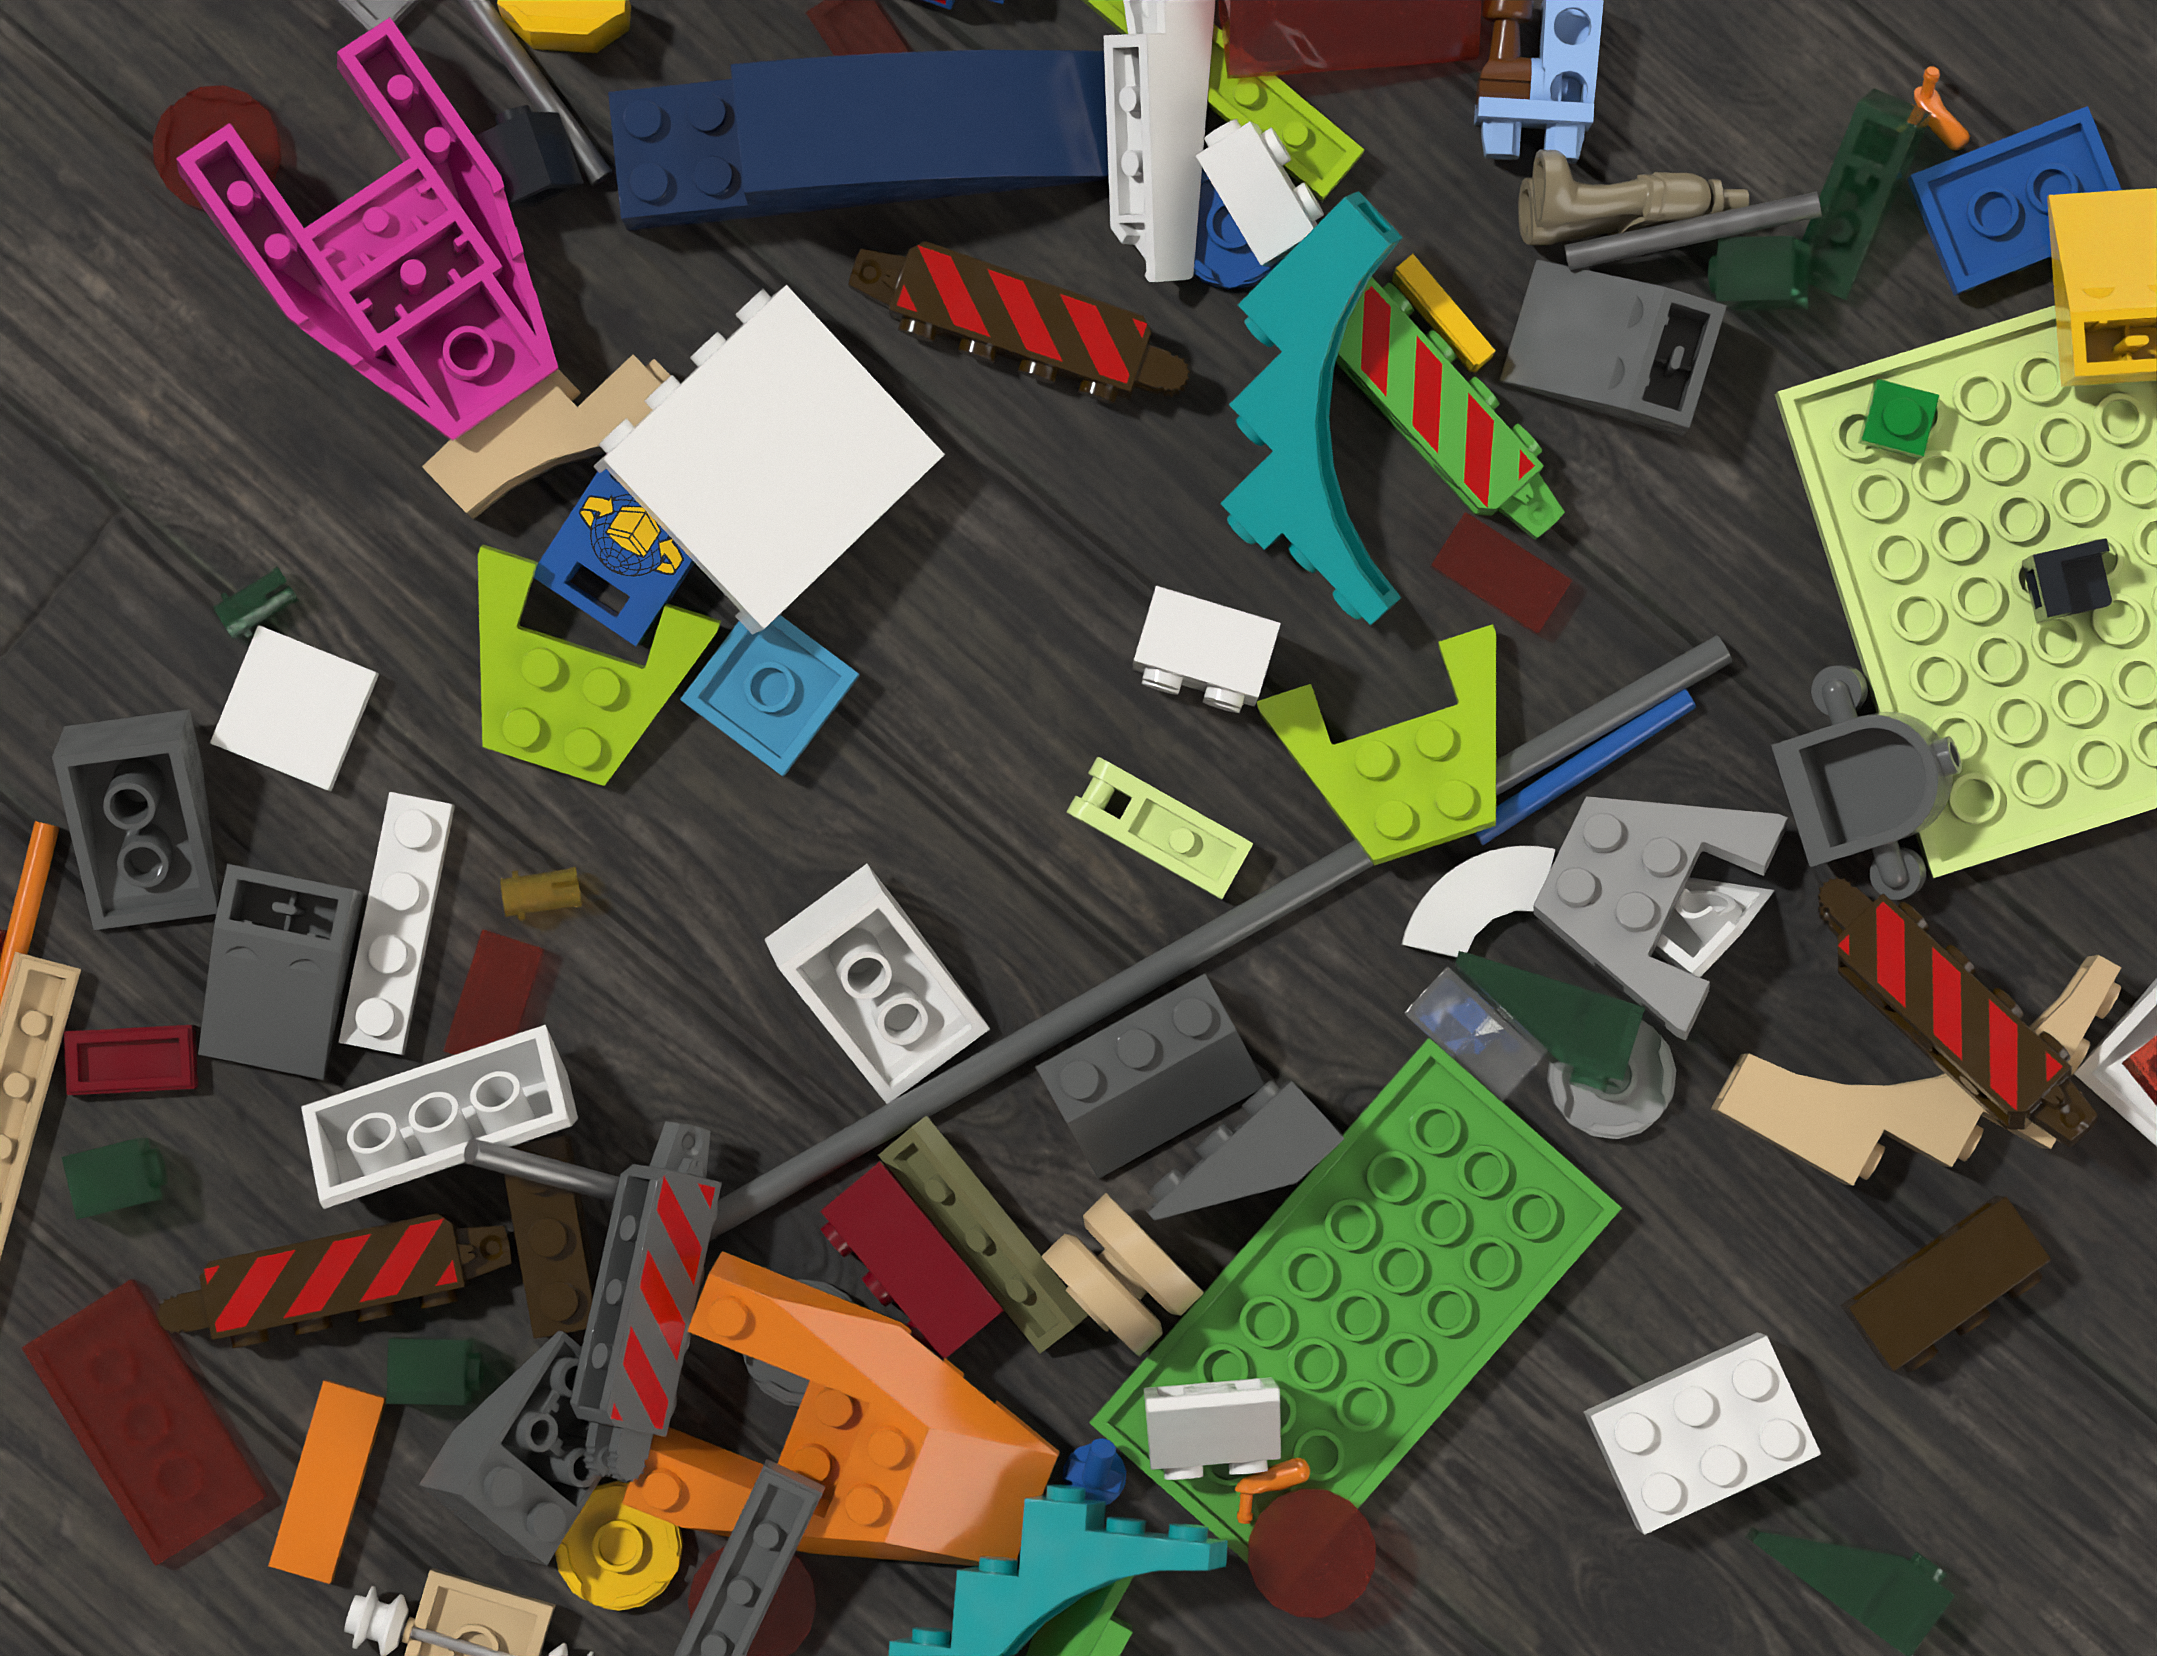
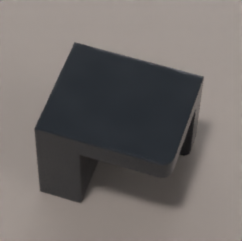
(2068, 580)

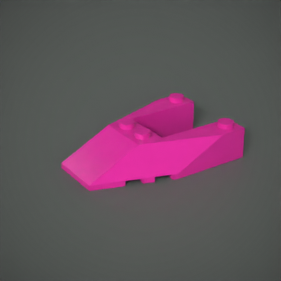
(410, 275)

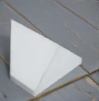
(1707, 922)

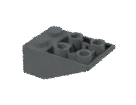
(1613, 345)
(277, 970)
(1264, 1152)
(519, 1459)

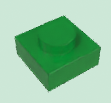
(1898, 419)

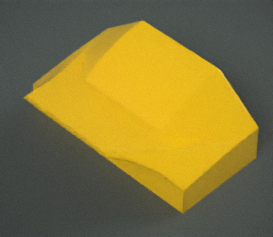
(567, 23)

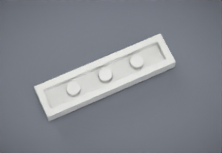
(396, 923)

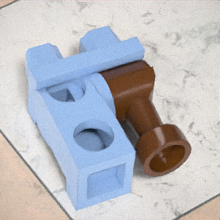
(1542, 91)

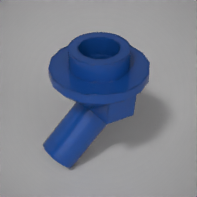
(1097, 1470)

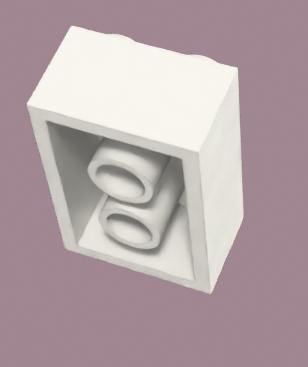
(1702, 1432)

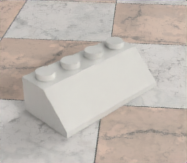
(431, 1112)

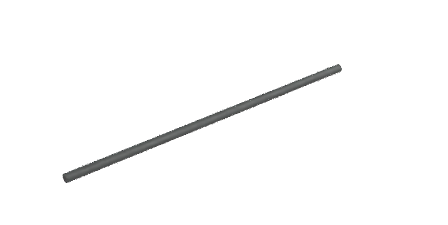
(1188, 952)

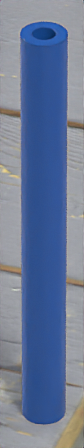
(1587, 763)

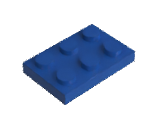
(1992, 203)

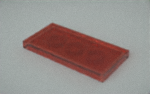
(144, 1422)

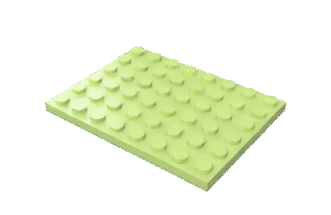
(1935, 589)

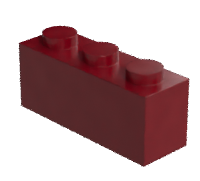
(909, 1261)

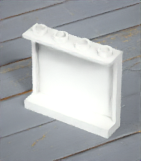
(769, 455)

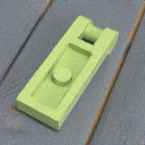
(1162, 829)

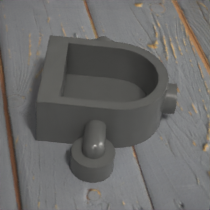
(1866, 782)

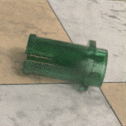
(249, 605)

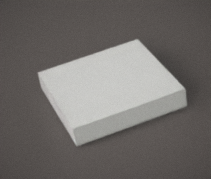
(294, 708)

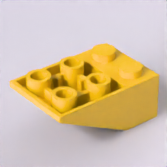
(2105, 285)

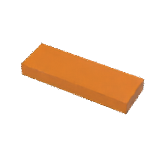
(327, 1481)

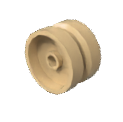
(1121, 1275)

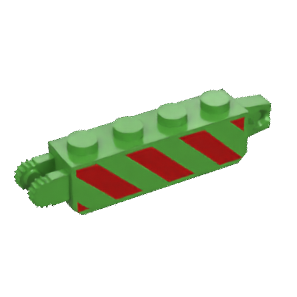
(1443, 414)

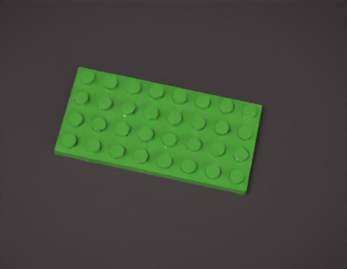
(1375, 1287)

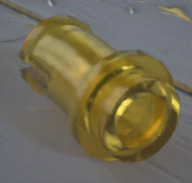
(540, 892)

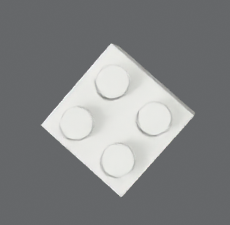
(1204, 649)

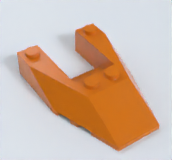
(892, 1431)

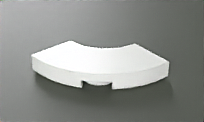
(1476, 894)

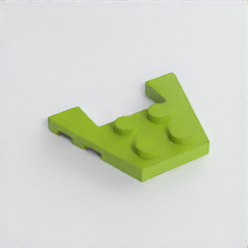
(564, 700)
(1413, 779)

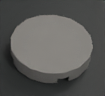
(1627, 1110)

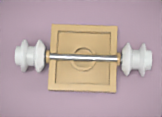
(455, 1620)

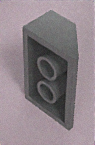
(1151, 1076)

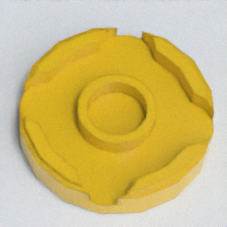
(617, 1552)

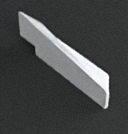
(1156, 128)

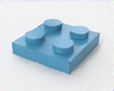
(770, 690)

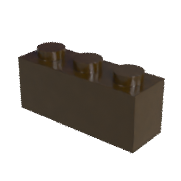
(552, 1246)
(1947, 1285)

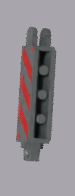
(645, 1302)

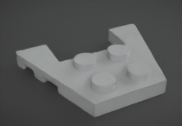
(1623, 878)

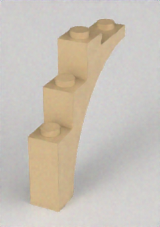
(540, 433)
(1840, 1124)

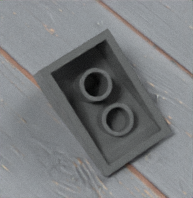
(138, 818)

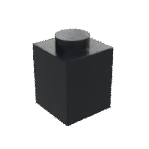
(531, 155)

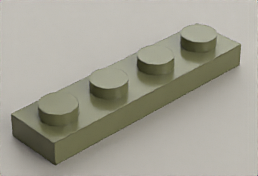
(983, 1234)

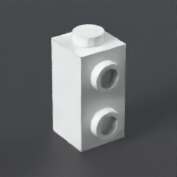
(1257, 190)

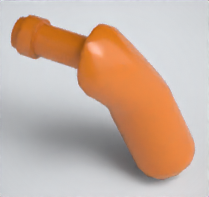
(1941, 122)
(1275, 1479)

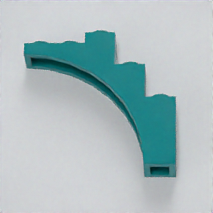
(1287, 406)
(1061, 1560)

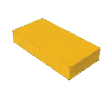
(1442, 314)

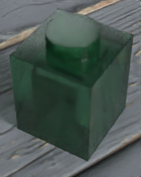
(1760, 273)
(114, 1177)
(432, 1370)

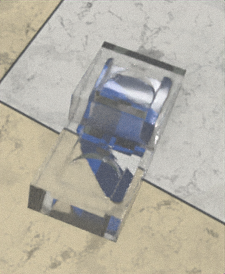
(1474, 1034)

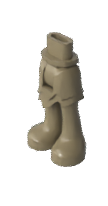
(1561, 209)

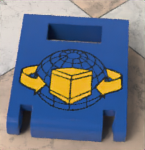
(622, 546)

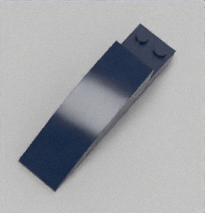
(858, 133)

